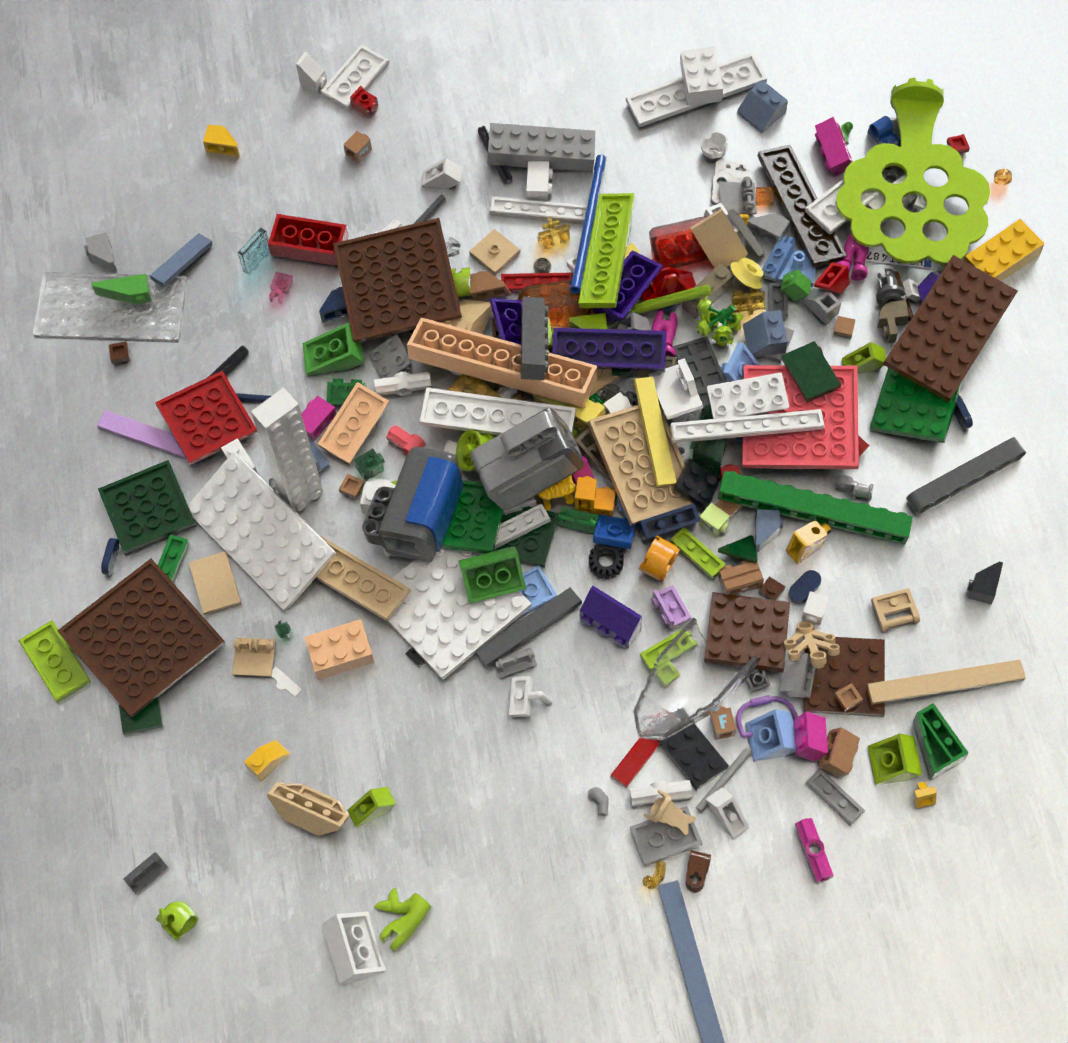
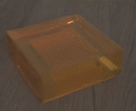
(764, 196)

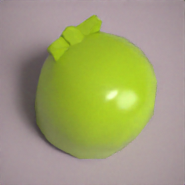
(461, 281)
(177, 919)

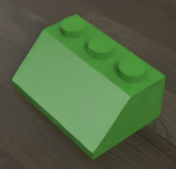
(492, 574)

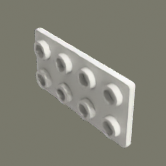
(676, 390)
(748, 396)

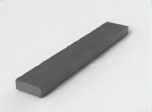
(528, 627)

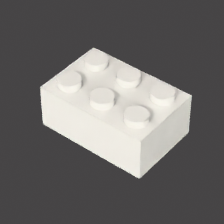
(701, 75)

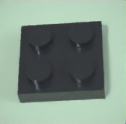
(697, 484)

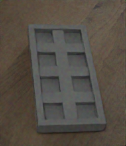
(702, 364)

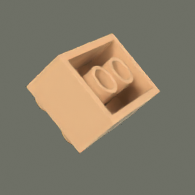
(339, 649)

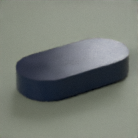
(963, 414)
(110, 556)
(800, 589)

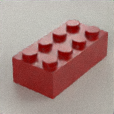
(306, 239)

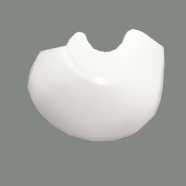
(715, 146)

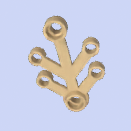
(807, 631)

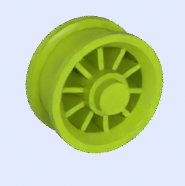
(467, 443)

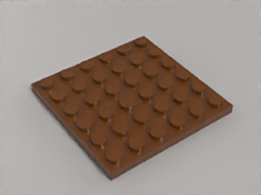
(397, 280)
(141, 637)

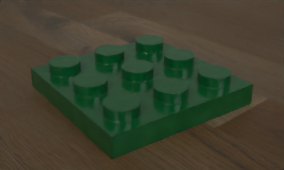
(536, 544)

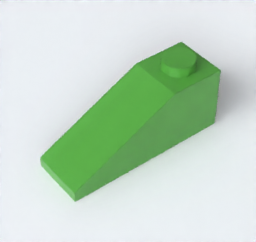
(126, 289)

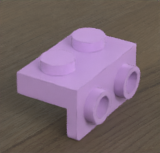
(671, 607)

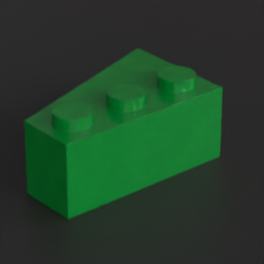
(938, 741)

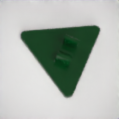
(742, 549)

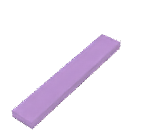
(140, 433)

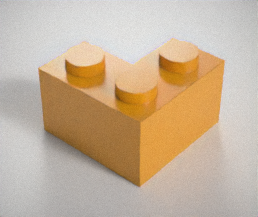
(594, 499)

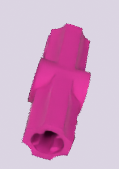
(818, 862)

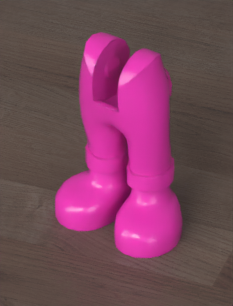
(859, 270)
(669, 326)

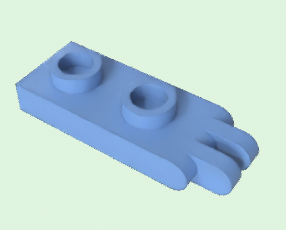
(778, 258)

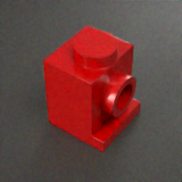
(363, 101)

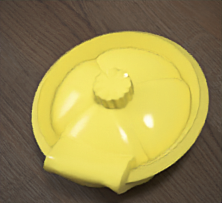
(747, 272)

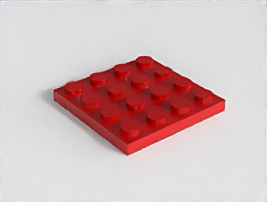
(206, 417)

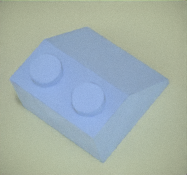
(772, 735)

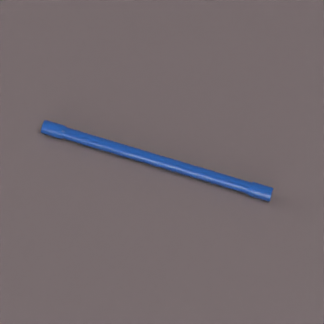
(577, 278)

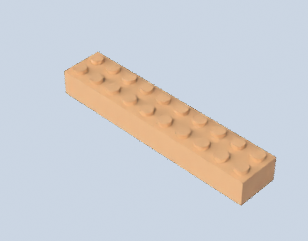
(499, 362)

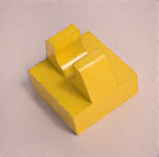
(924, 796)

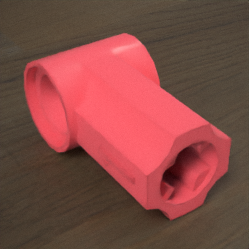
(404, 439)

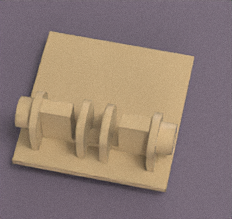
(253, 657)

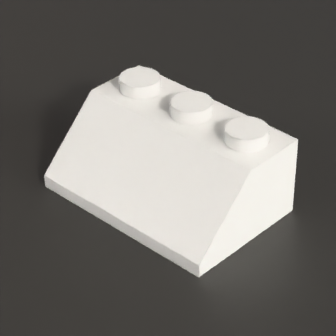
(353, 946)

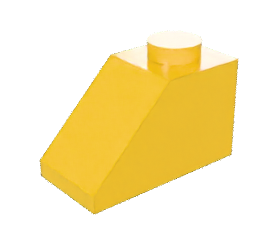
(220, 141)
(266, 759)

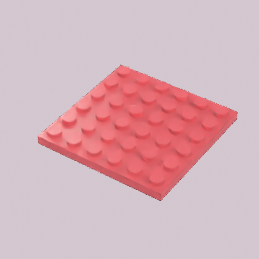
(815, 449)

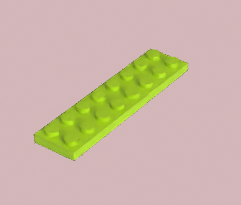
(607, 250)

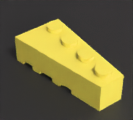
(582, 415)

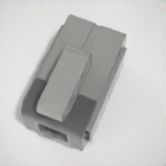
(527, 459)

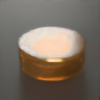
(1002, 176)

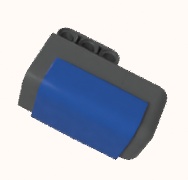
(419, 506)

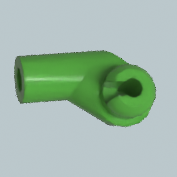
(846, 129)

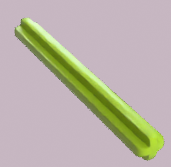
(671, 299)

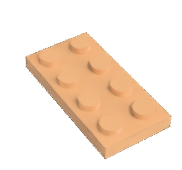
(353, 423)

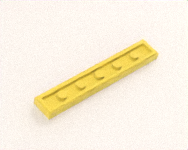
(654, 432)

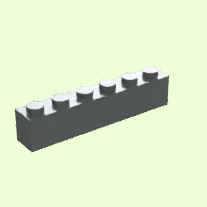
(534, 338)

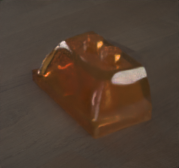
(560, 302)

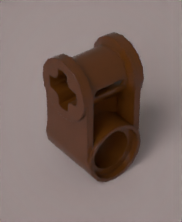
(697, 868)

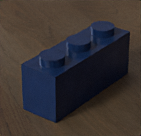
(668, 521)

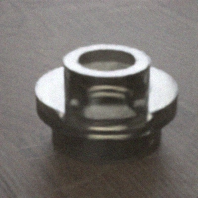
(542, 262)

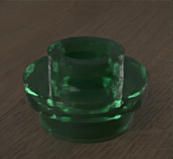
(283, 629)

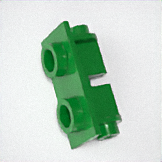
(577, 520)

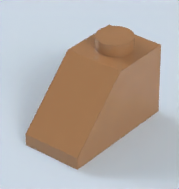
(487, 286)

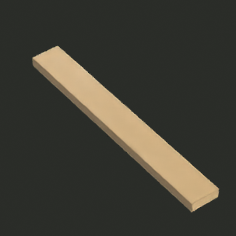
(945, 682)

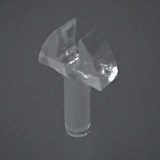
(452, 243)

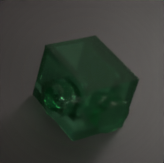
(369, 464)

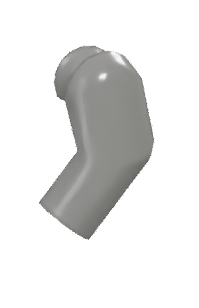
(602, 799)

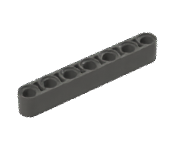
(966, 475)

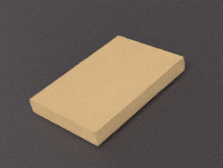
(719, 239)
(215, 583)

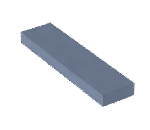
(181, 260)

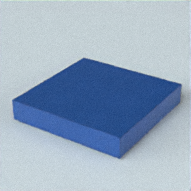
(614, 532)

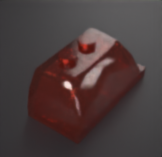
(676, 244)

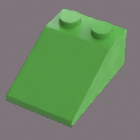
(332, 352)

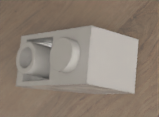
(822, 304)

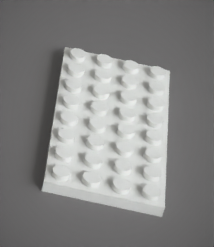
(260, 531)

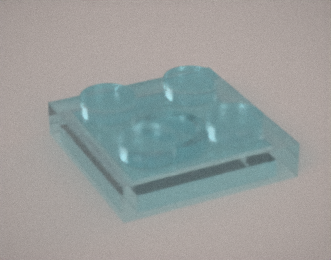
(254, 251)

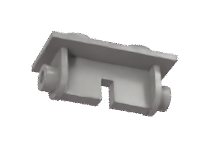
(515, 662)

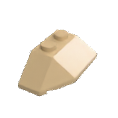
(307, 808)

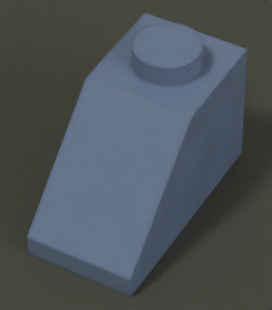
(766, 527)

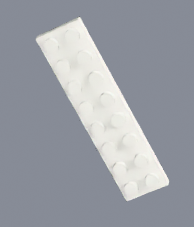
(670, 97)
(482, 412)

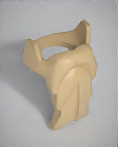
(666, 811)

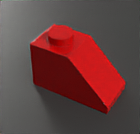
(834, 278)

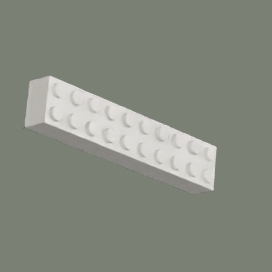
(288, 450)

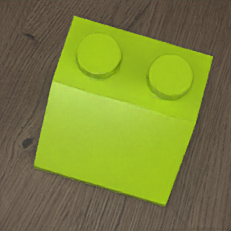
(895, 759)

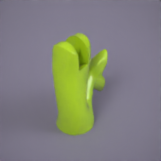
(405, 926)

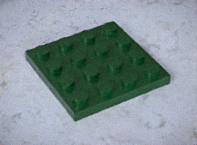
(146, 507)

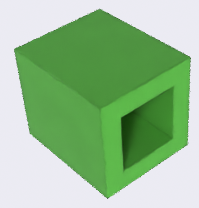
(796, 285)

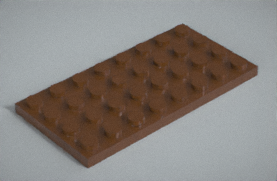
(950, 328)

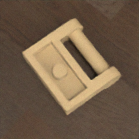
(895, 603)

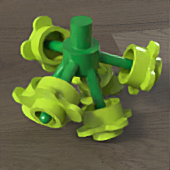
(711, 317)

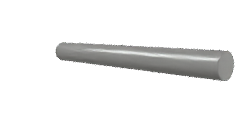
(725, 777)

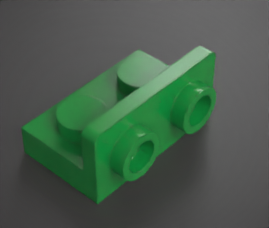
(339, 391)

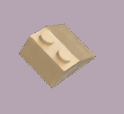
(474, 315)

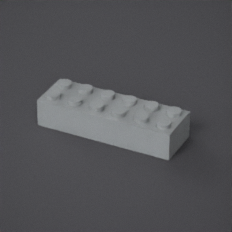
(560, 146)

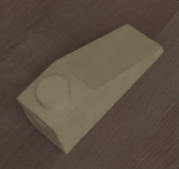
(590, 451)

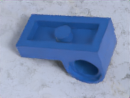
(882, 131)

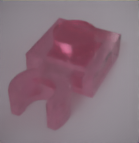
(280, 284)

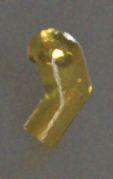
(657, 878)

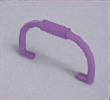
(760, 701)

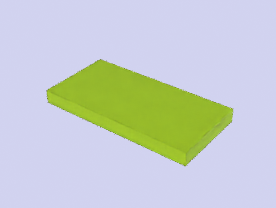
(54, 661)

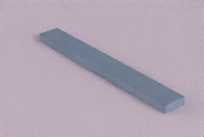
(690, 963)

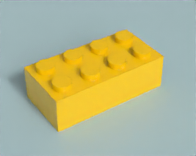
(1007, 251)

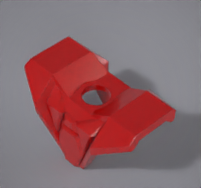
(669, 281)

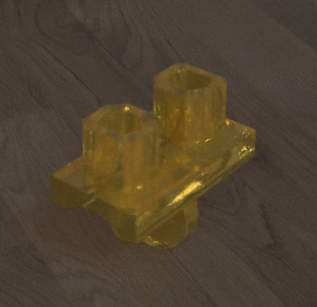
(560, 231)
(749, 301)

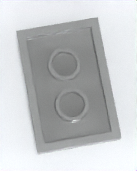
(662, 841)

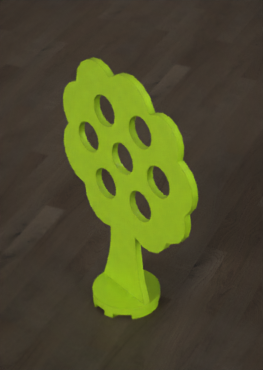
(916, 112)

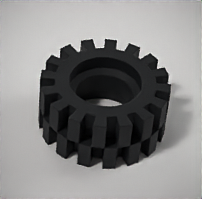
(606, 571)

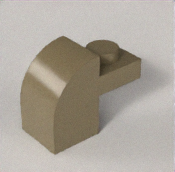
(890, 316)

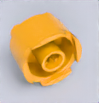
(658, 558)

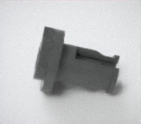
(889, 288)

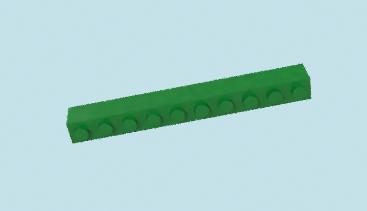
(815, 507)

